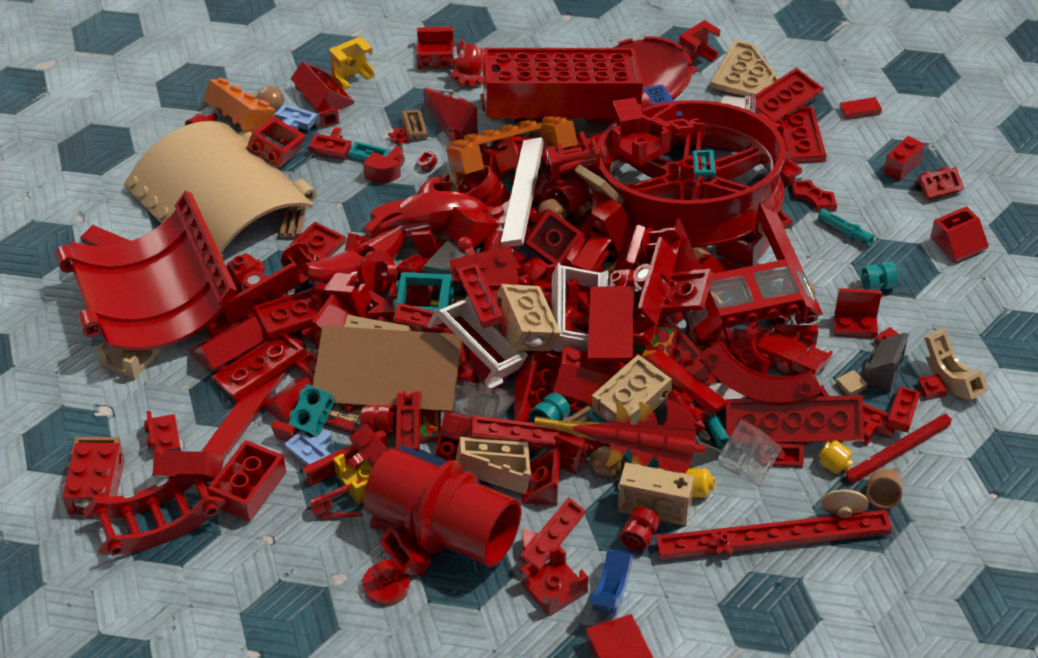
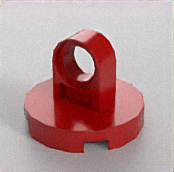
(377, 271)
(385, 583)

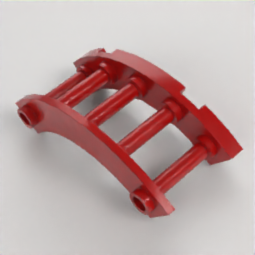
(554, 162)
(755, 384)
(150, 499)

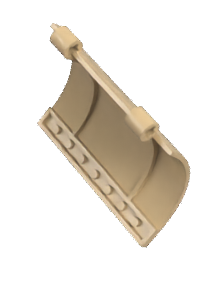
(222, 175)

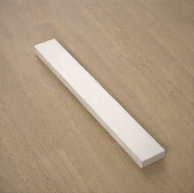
(522, 193)

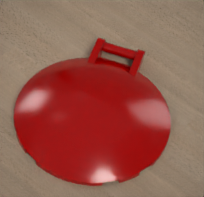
(659, 63)

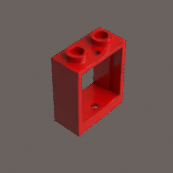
(280, 132)

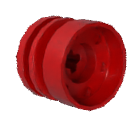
(485, 187)

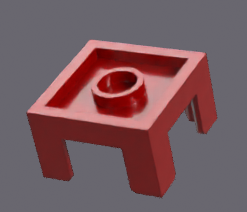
(696, 42)
(642, 144)
(571, 291)
(555, 583)

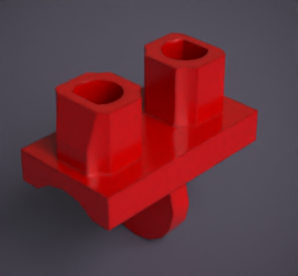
(789, 170)

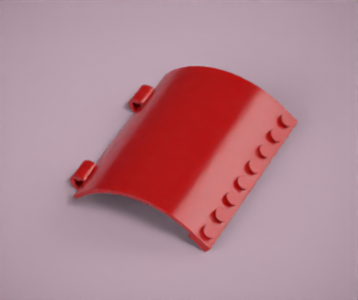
(153, 286)

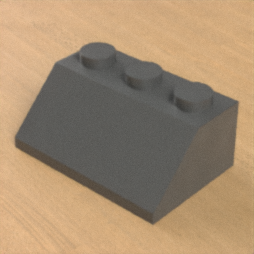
(439, 261)
(704, 438)

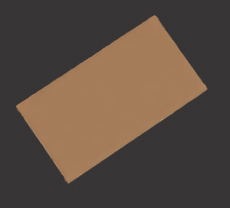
(375, 364)

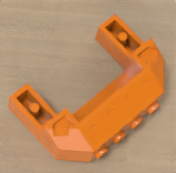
(466, 154)

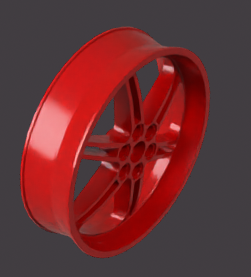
(726, 207)

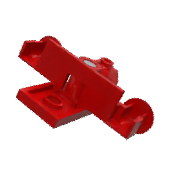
(658, 287)
(258, 288)

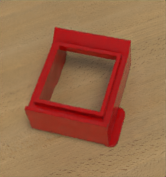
(187, 463)

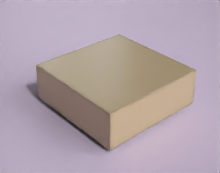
(851, 383)

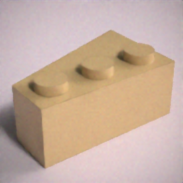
(496, 461)

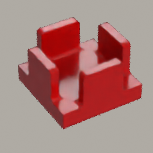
(510, 155)
(339, 284)

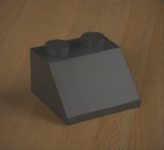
(886, 362)

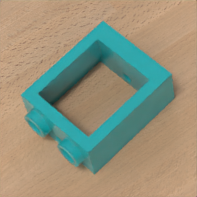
(444, 281)

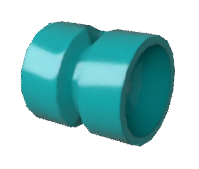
(880, 276)
(552, 407)

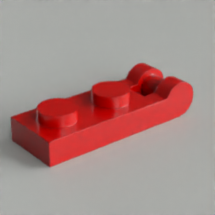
(408, 419)

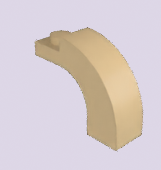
(955, 376)

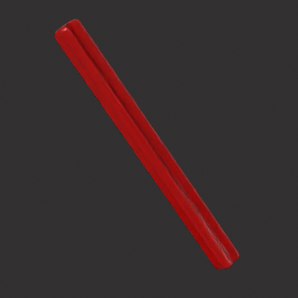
(898, 448)

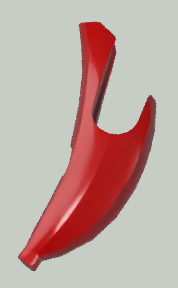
(430, 212)
(348, 261)

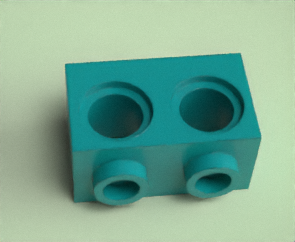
(318, 412)

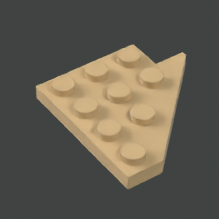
(743, 71)

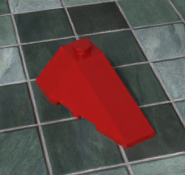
(454, 115)
(532, 383)

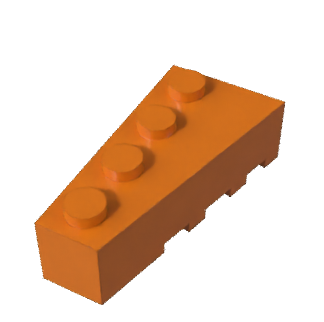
(238, 105)

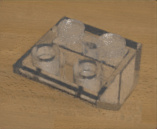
(481, 401)
(749, 453)

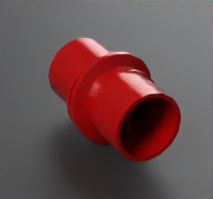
(442, 507)

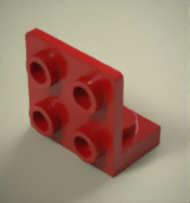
(856, 313)

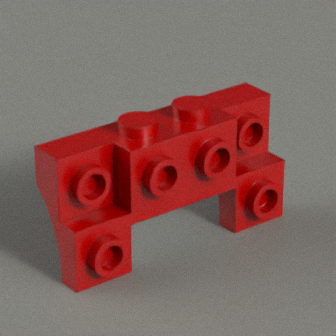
(786, 353)

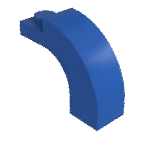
(613, 582)

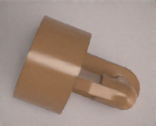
(885, 488)

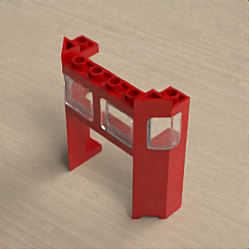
(750, 291)

